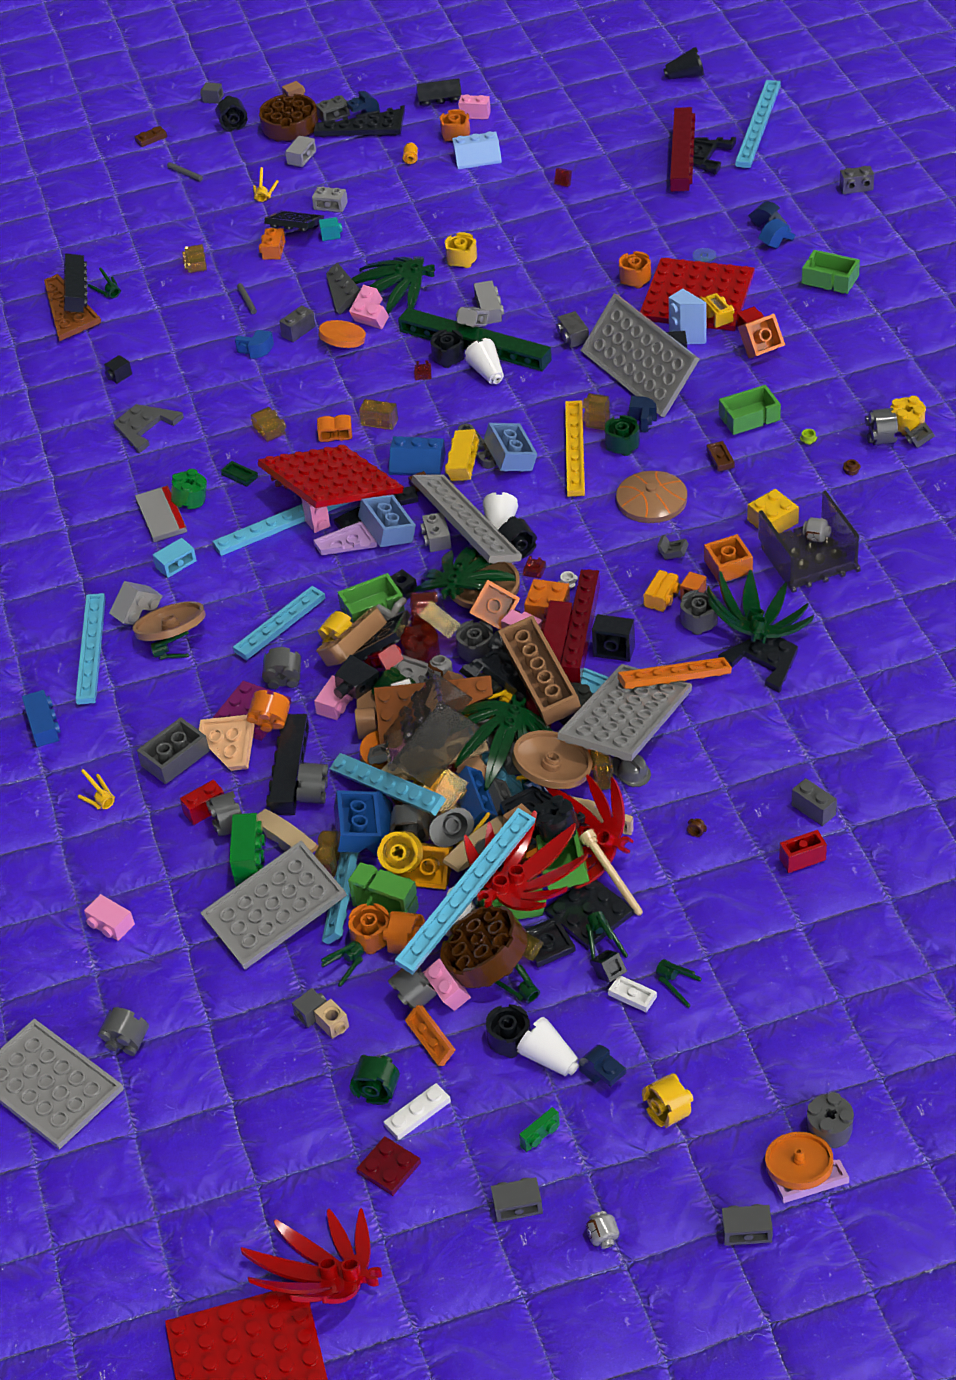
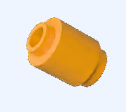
(410, 153)

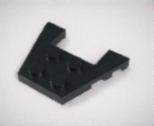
(704, 149)
(774, 655)
(501, 670)
(529, 798)

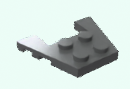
(140, 420)

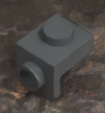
(919, 435)
(672, 549)

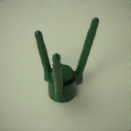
(111, 287)
(160, 647)
(599, 924)
(351, 952)
(668, 971)
(527, 989)

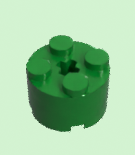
(188, 489)

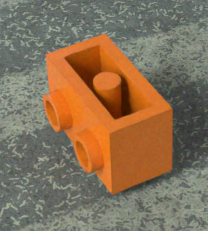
(272, 243)

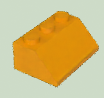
(431, 870)

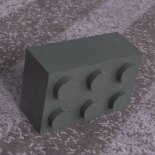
(173, 750)

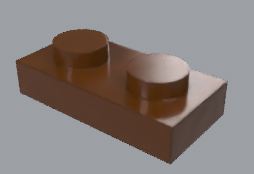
(150, 136)
(720, 456)

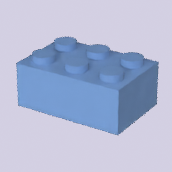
(510, 447)
(386, 520)

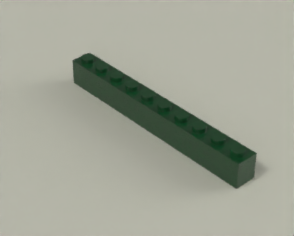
(508, 347)

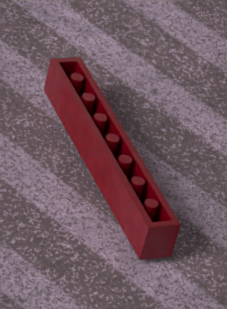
(682, 149)
(581, 625)
(555, 631)

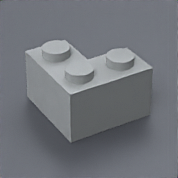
(132, 600)

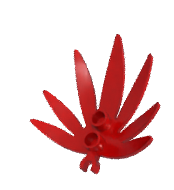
(608, 832)
(516, 881)
(330, 1280)

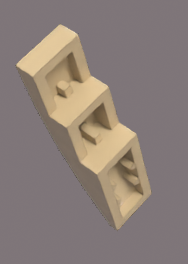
(283, 831)
(457, 857)

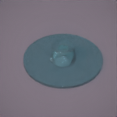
(704, 255)

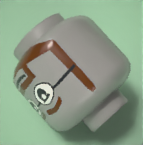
(816, 529)
(439, 665)
(602, 1229)

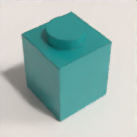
(330, 229)

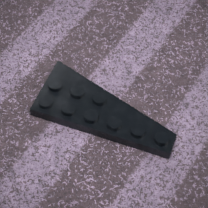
(364, 124)

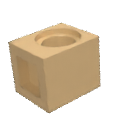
(331, 1018)

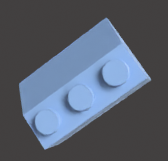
(476, 150)
(688, 315)

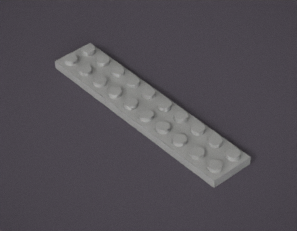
(466, 518)

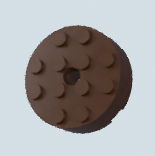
(288, 117)
(484, 946)

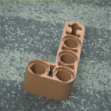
(352, 638)
(366, 715)

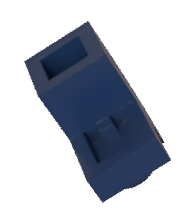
(364, 102)
(764, 213)
(644, 410)
(600, 1065)

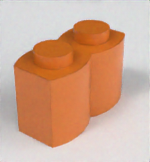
(334, 428)

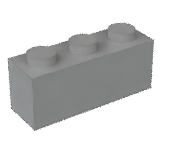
(488, 299)

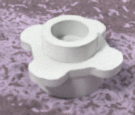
(568, 577)

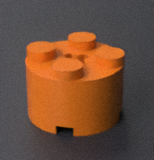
(454, 124)
(634, 269)
(268, 710)
(367, 926)
(401, 930)

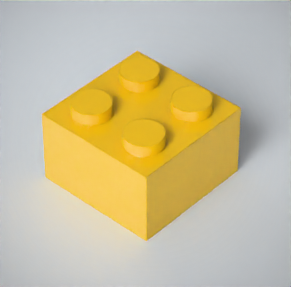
(777, 508)

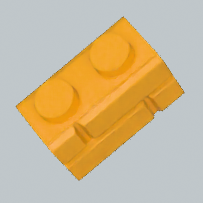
(661, 590)

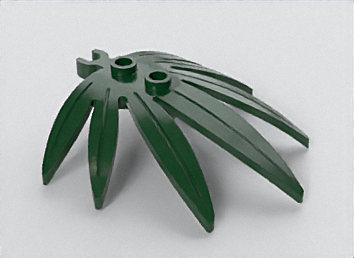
(399, 270)
(461, 574)
(752, 619)
(510, 718)

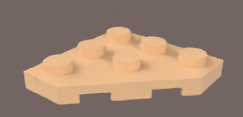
(229, 739)

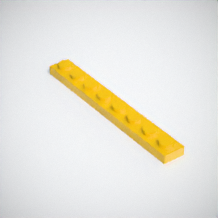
(574, 448)

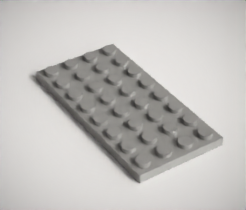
(639, 354)
(623, 719)

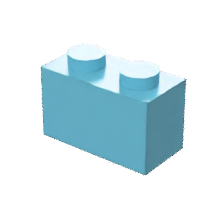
(174, 557)

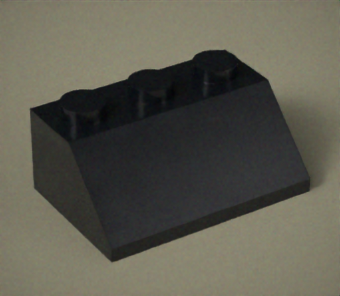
(439, 92)

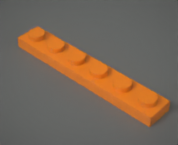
(674, 672)

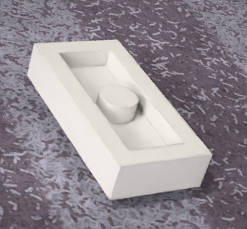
(632, 993)

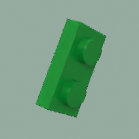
(539, 1129)

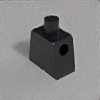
(355, 678)

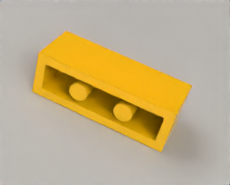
(462, 455)

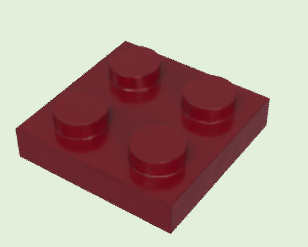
(388, 1165)

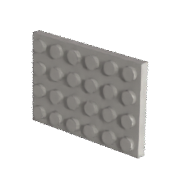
(273, 904)
(52, 1084)

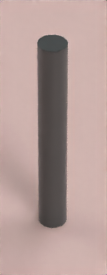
(184, 171)
(249, 303)

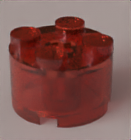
(417, 603)
(420, 642)

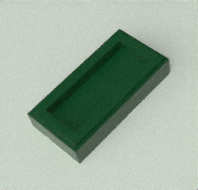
(239, 473)

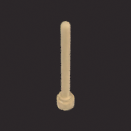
(589, 839)

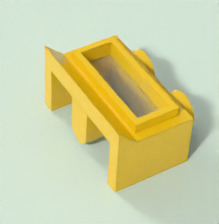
(717, 307)

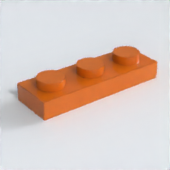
(430, 1035)

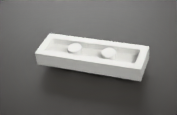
(417, 1111)

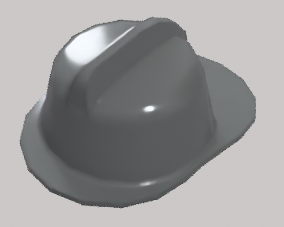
(632, 773)
(451, 827)

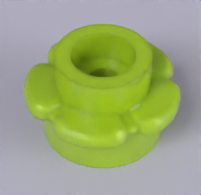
(808, 436)

